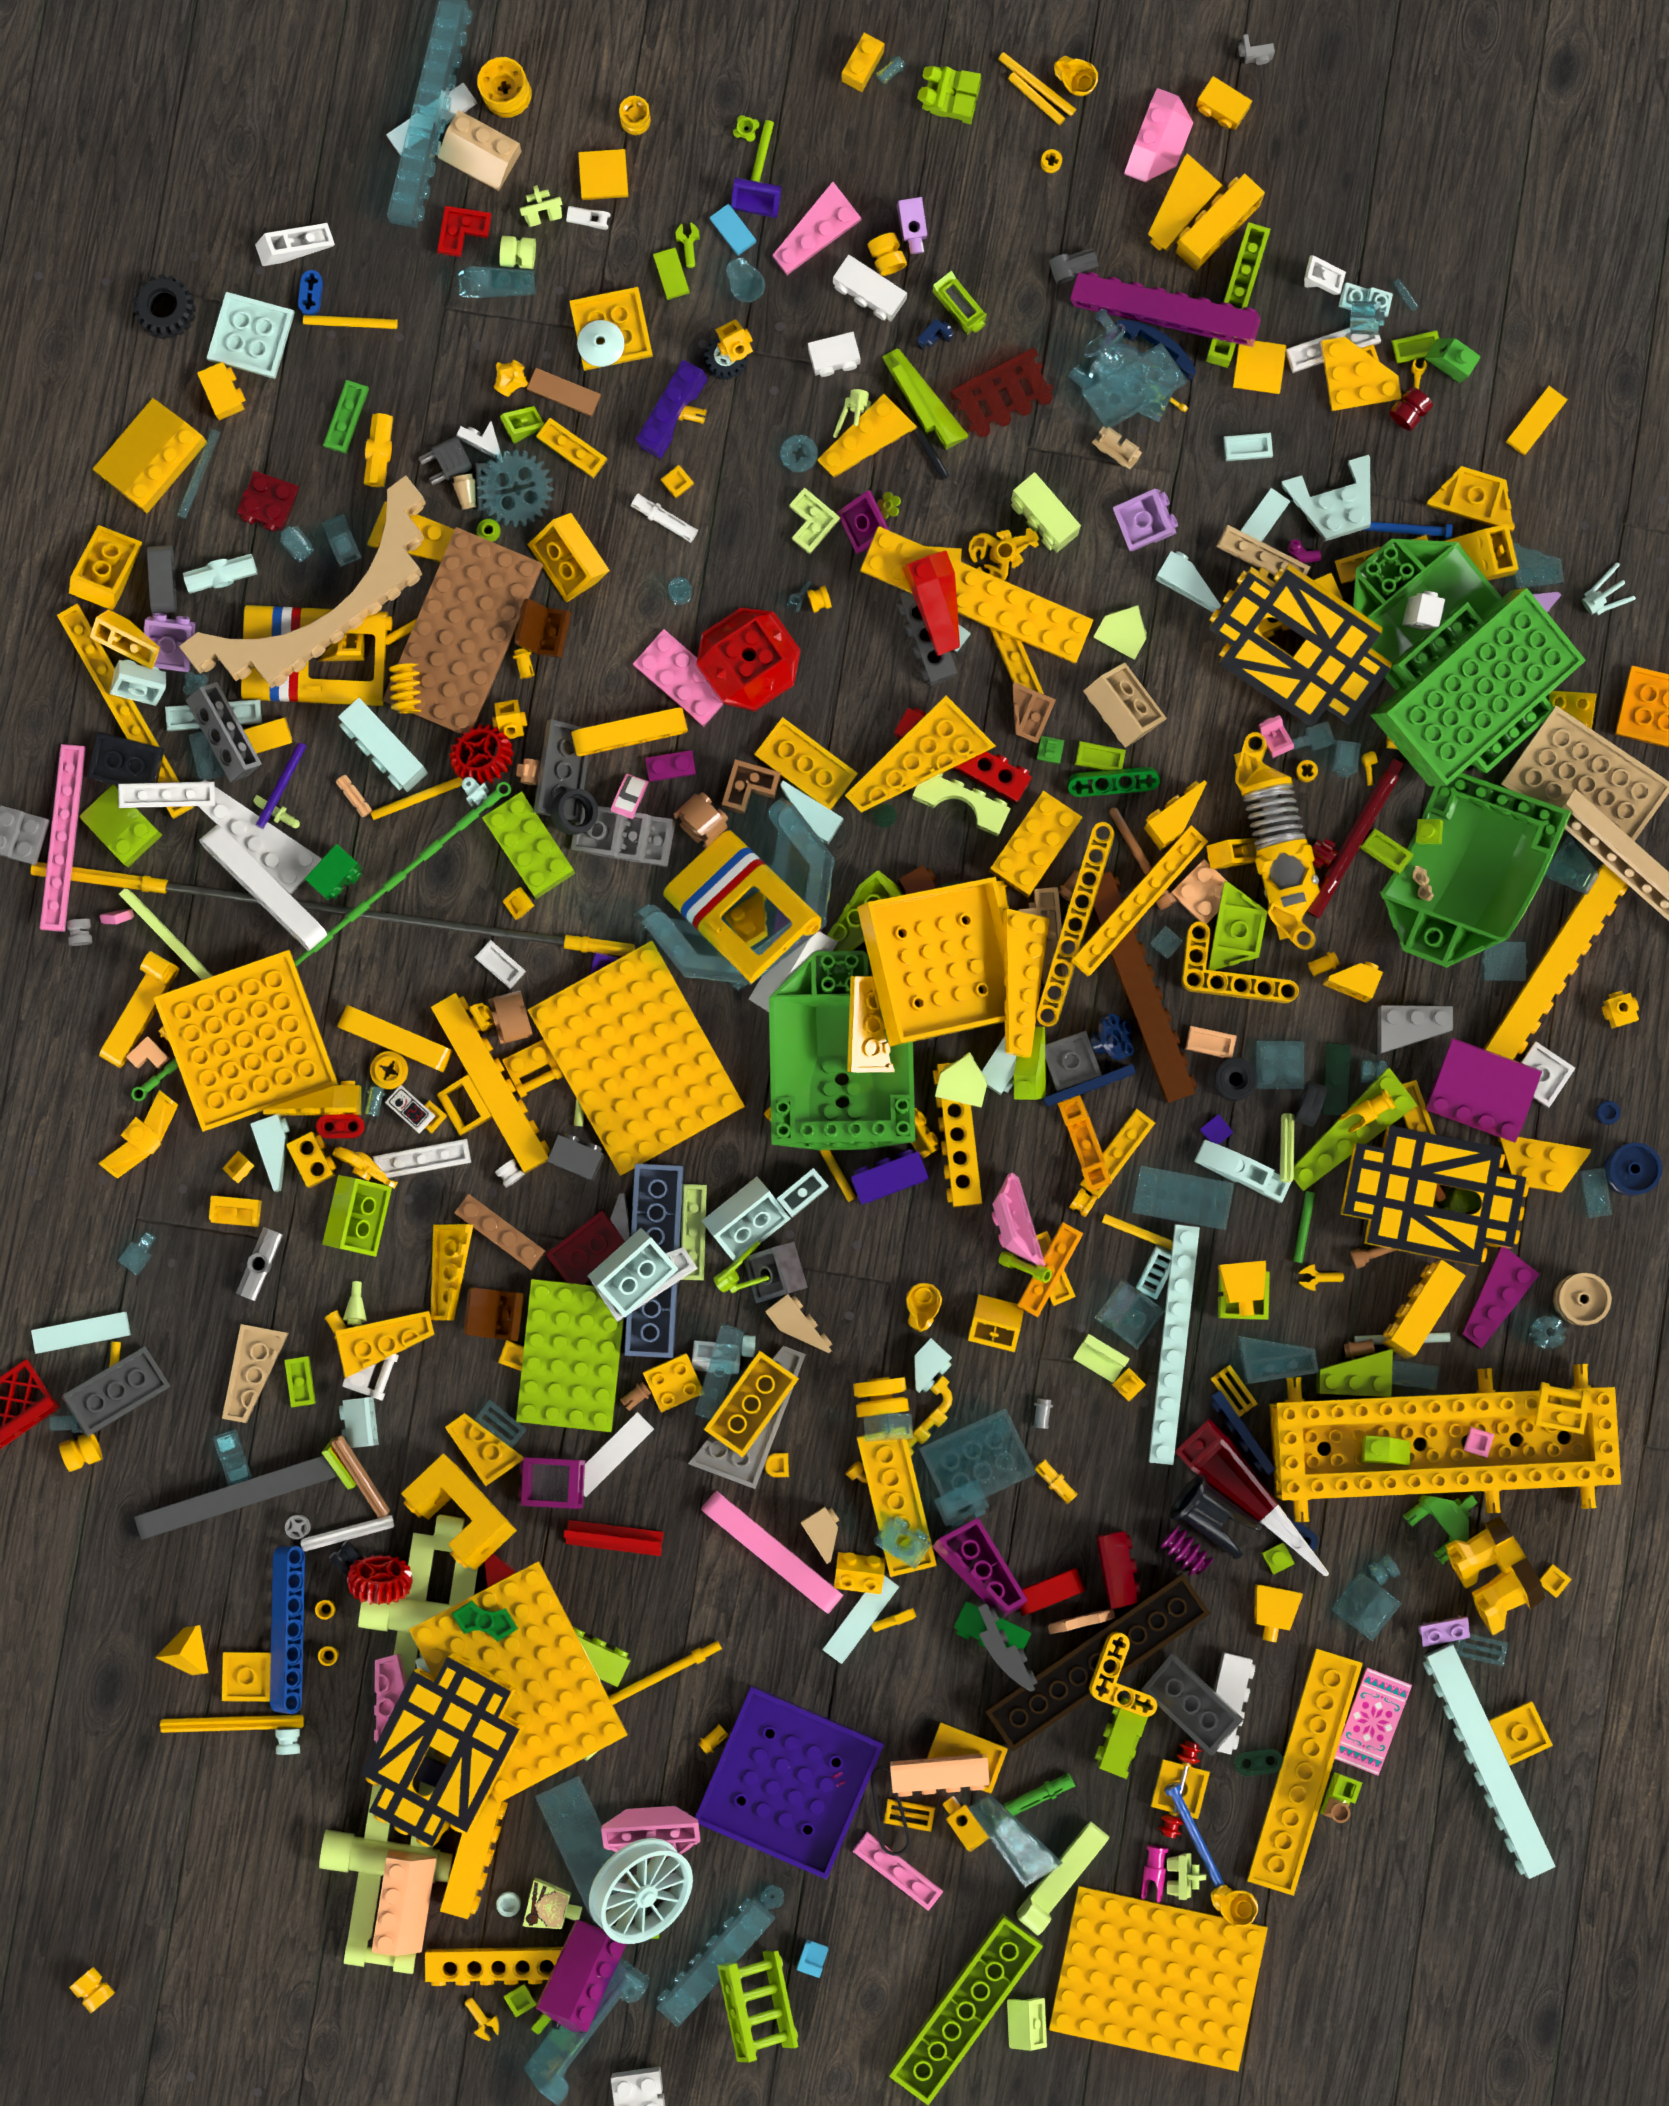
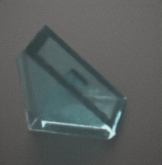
(888, 1427)

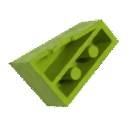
(1361, 1376)
(608, 1663)
(1120, 1740)

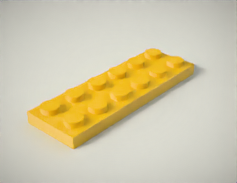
(895, 1494)

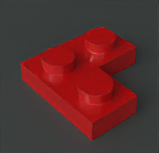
(457, 224)

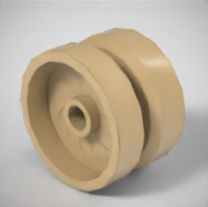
(1596, 1299)

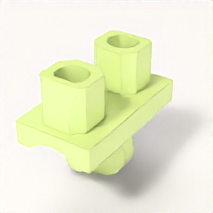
(531, 211)
(1183, 1886)

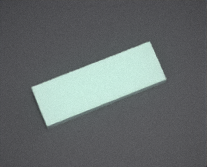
(1265, 515)

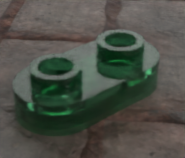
(1258, 1762)

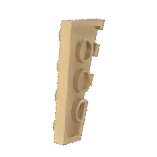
(252, 1364)

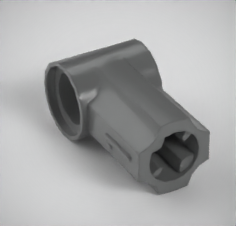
(1067, 267)

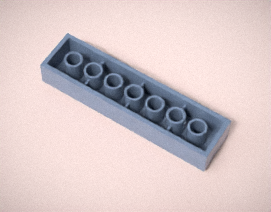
(658, 1212)

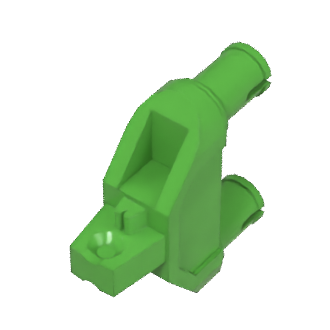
(1450, 1515)

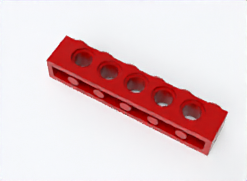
(1011, 791)

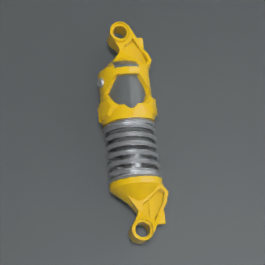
(1283, 851)

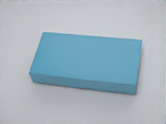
(733, 229)

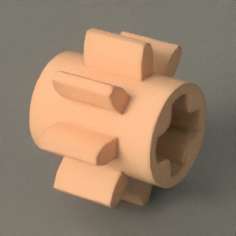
(529, 771)

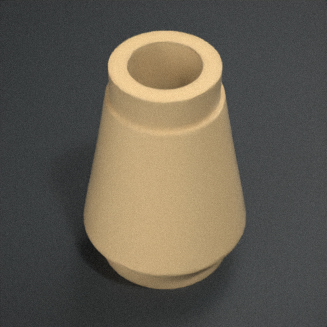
(465, 490)

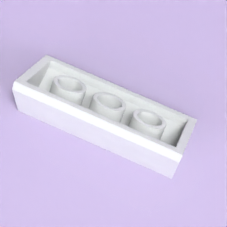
(783, 970)

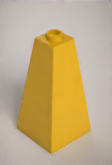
(1187, 197)

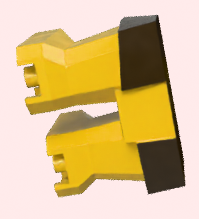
(1510, 1588)

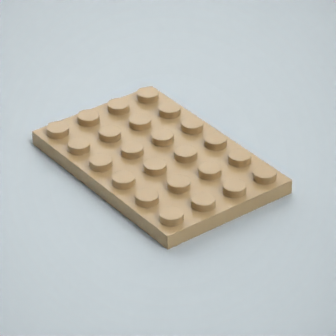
(1572, 757)

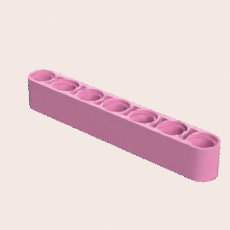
(772, 1552)

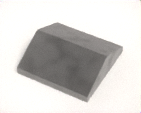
(621, 1218)

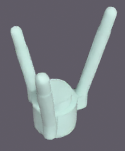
(1595, 601)

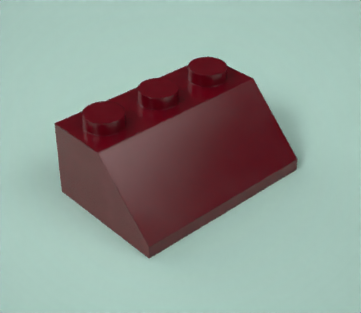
(1118, 1569)

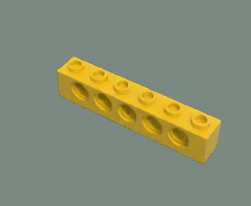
(956, 1195)
(486, 1957)

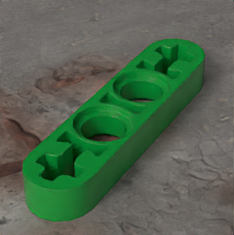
(1113, 785)

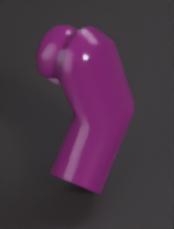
(1299, 553)

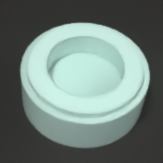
(508, 1904)

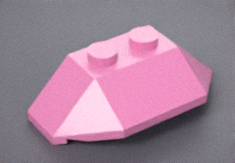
(1160, 137)
(1015, 1221)
(654, 1822)

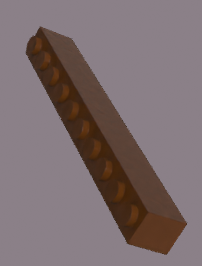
(1145, 999)

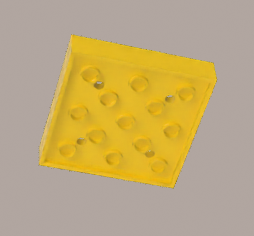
(937, 959)

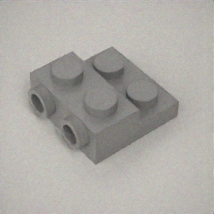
(21, 835)

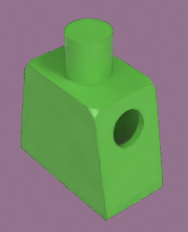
(1455, 361)

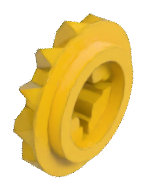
(385, 1059)

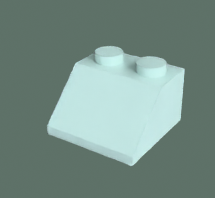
(138, 682)
(359, 1422)

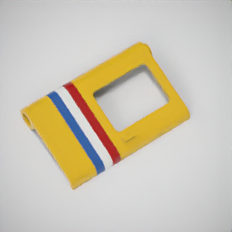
(274, 621)
(717, 882)

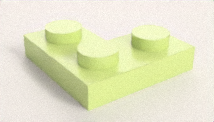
(818, 520)

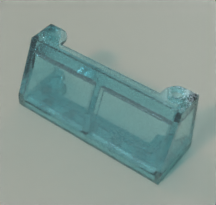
(561, 2046)

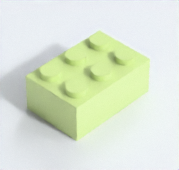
(1044, 513)

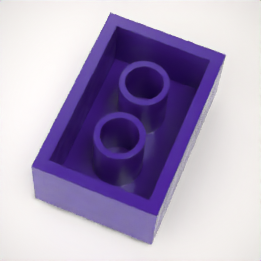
(889, 1177)

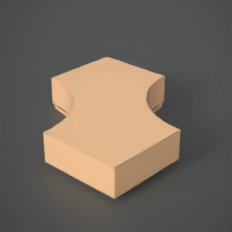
(1081, 1621)

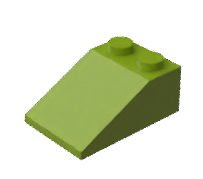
(120, 829)

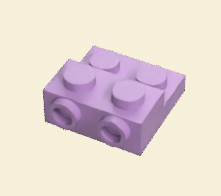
(1145, 519)
(169, 636)

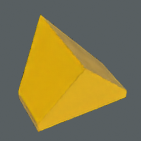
(348, 649)
(186, 1651)

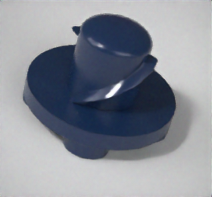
(1113, 1037)

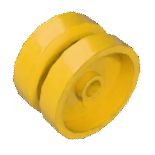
(881, 1397)

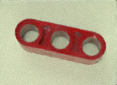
(1052, 1591)

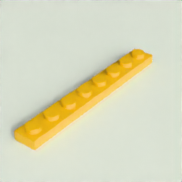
(1139, 901)

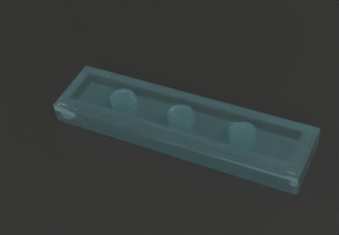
(719, 1371)

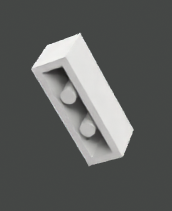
(869, 288)

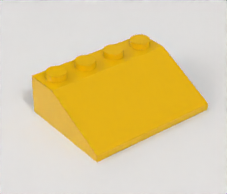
(150, 455)

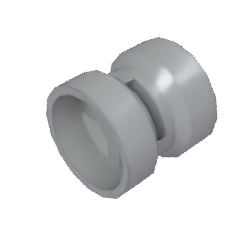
(79, 932)

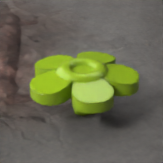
(888, 505)

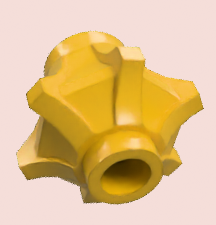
(509, 377)

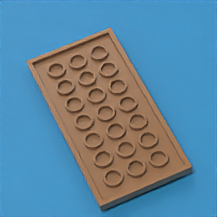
(466, 628)

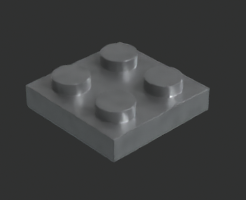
(1071, 1061)

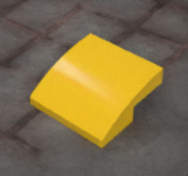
(1260, 367)

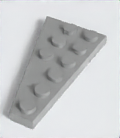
(746, 1470)

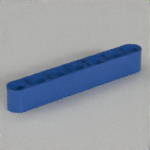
(287, 1629)

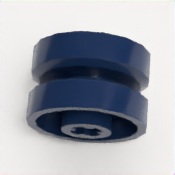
(1619, 1171)

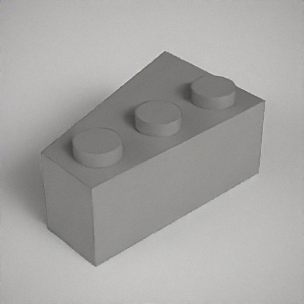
(1411, 1024)

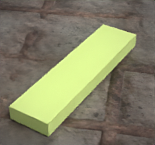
(692, 1227)

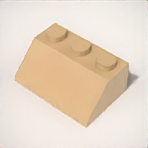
(479, 150)
(1124, 704)

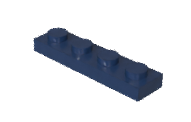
(1236, 1425)

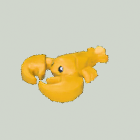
(1002, 551)
(363, 1165)

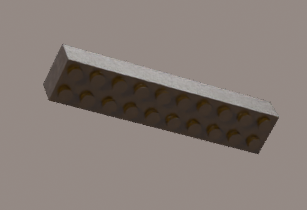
(1067, 1679)

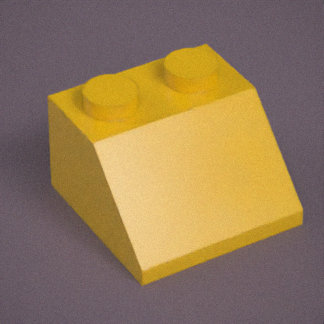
(1357, 981)

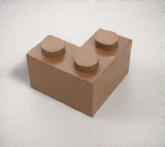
(748, 779)

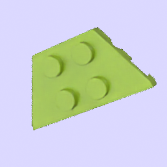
(1237, 929)

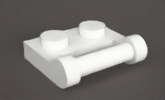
(360, 1381)

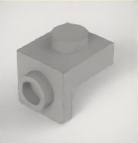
(1260, 54)

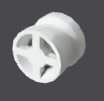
(509, 1173)

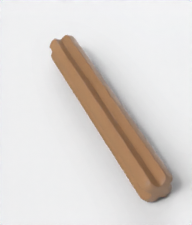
(360, 1476)

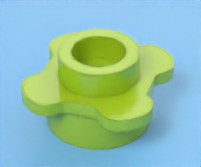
(746, 122)

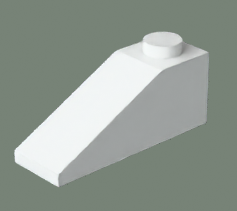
(293, 243)

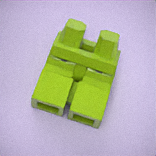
(940, 91)

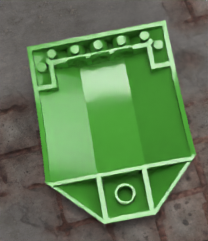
(1481, 873)

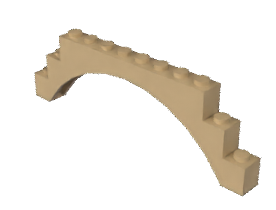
(283, 654)

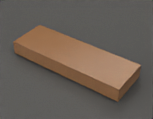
(564, 392)

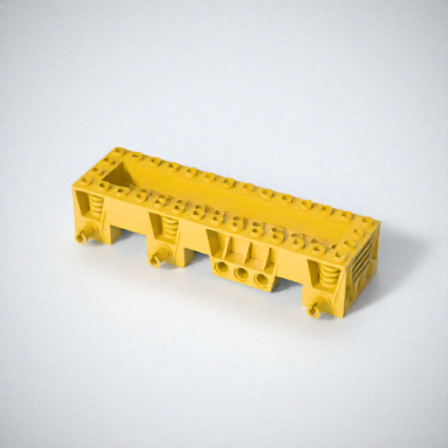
(1443, 1464)

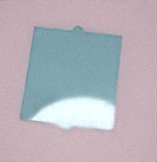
(1505, 962)

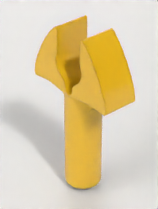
(1319, 1277)
(899, 1618)
(482, 2020)

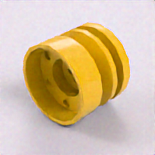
(499, 75)

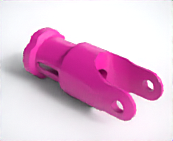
(1154, 1870)

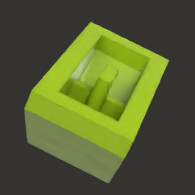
(521, 423)

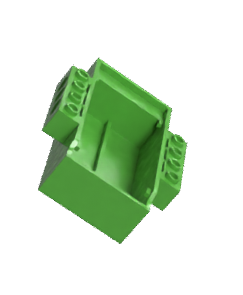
(1476, 686)

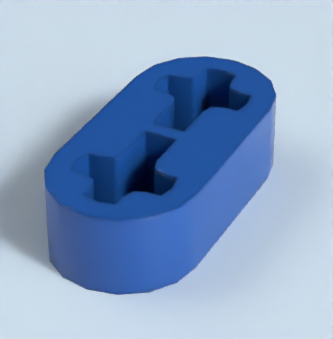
(305, 292)

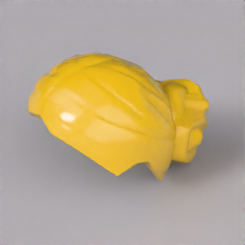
(1077, 75)
(923, 1304)
(1235, 1905)

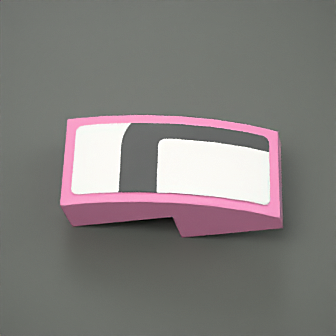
(629, 796)

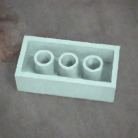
(379, 741)

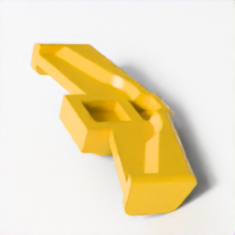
(142, 1137)

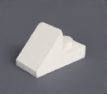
(1324, 276)
(486, 444)

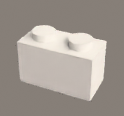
(834, 354)
(1423, 611)

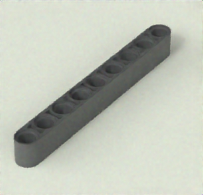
(234, 1497)

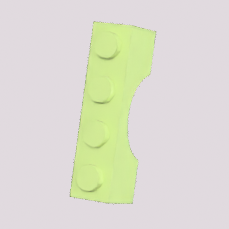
(989, 813)

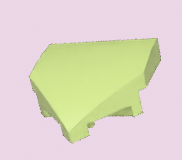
(1123, 631)
(962, 1082)

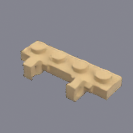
(1047, 905)

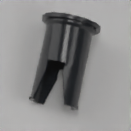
(1208, 1511)

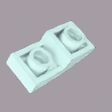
(1357, 293)

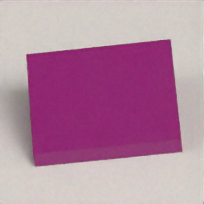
(861, 520)

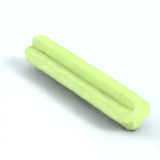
(1287, 1148)

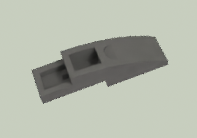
(1009, 1659)

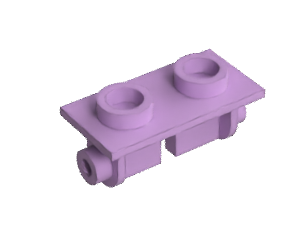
(1444, 1631)

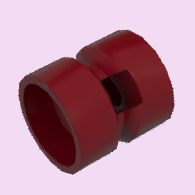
(1407, 412)

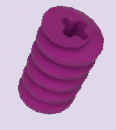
(1186, 1552)

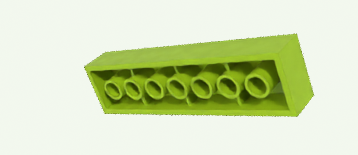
(965, 2009)

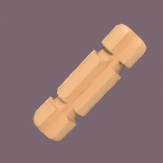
(353, 796)

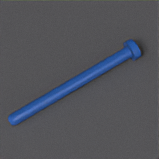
(1412, 529)
(1174, 1791)

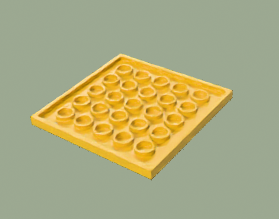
(245, 1040)

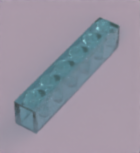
(703, 1975)

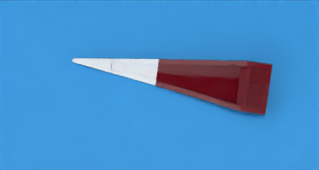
(1227, 1470)

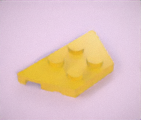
(1475, 498)
(1543, 1163)

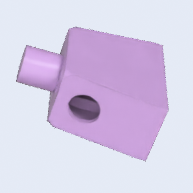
(912, 213)

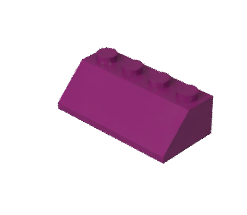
(580, 1977)

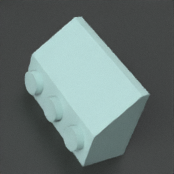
(746, 1218)
(632, 1272)

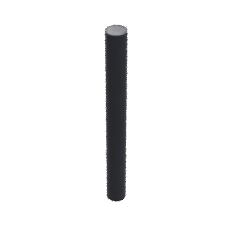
(923, 439)

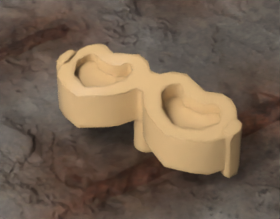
(1425, 890)

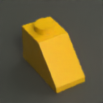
(1232, 853)

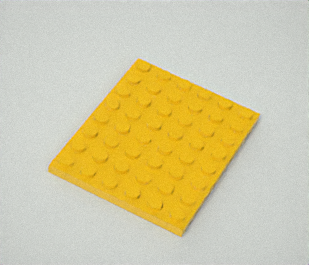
(636, 1058)
(554, 1680)
(1157, 1978)

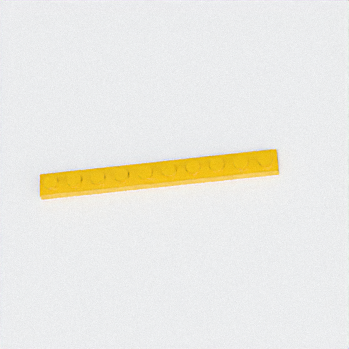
(122, 708)

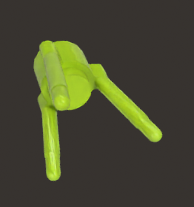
(728, 1277)

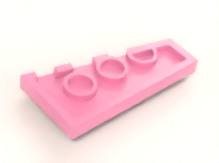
(821, 225)
(388, 1685)

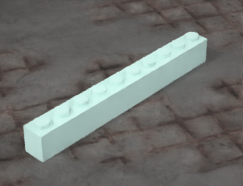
(1491, 1765)

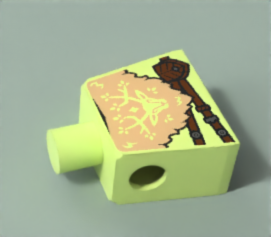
(549, 1906)

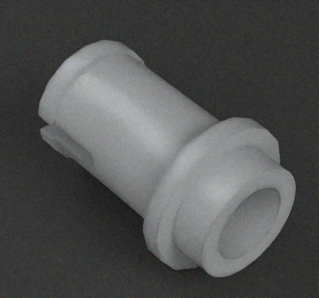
(1042, 1413)

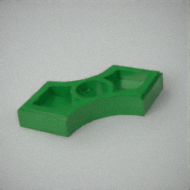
(473, 1618)

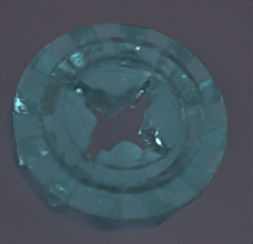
(793, 444)

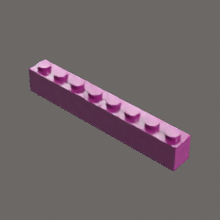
(1166, 309)

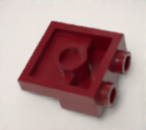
(267, 501)

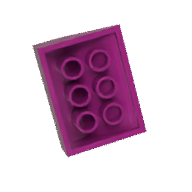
(1483, 1090)

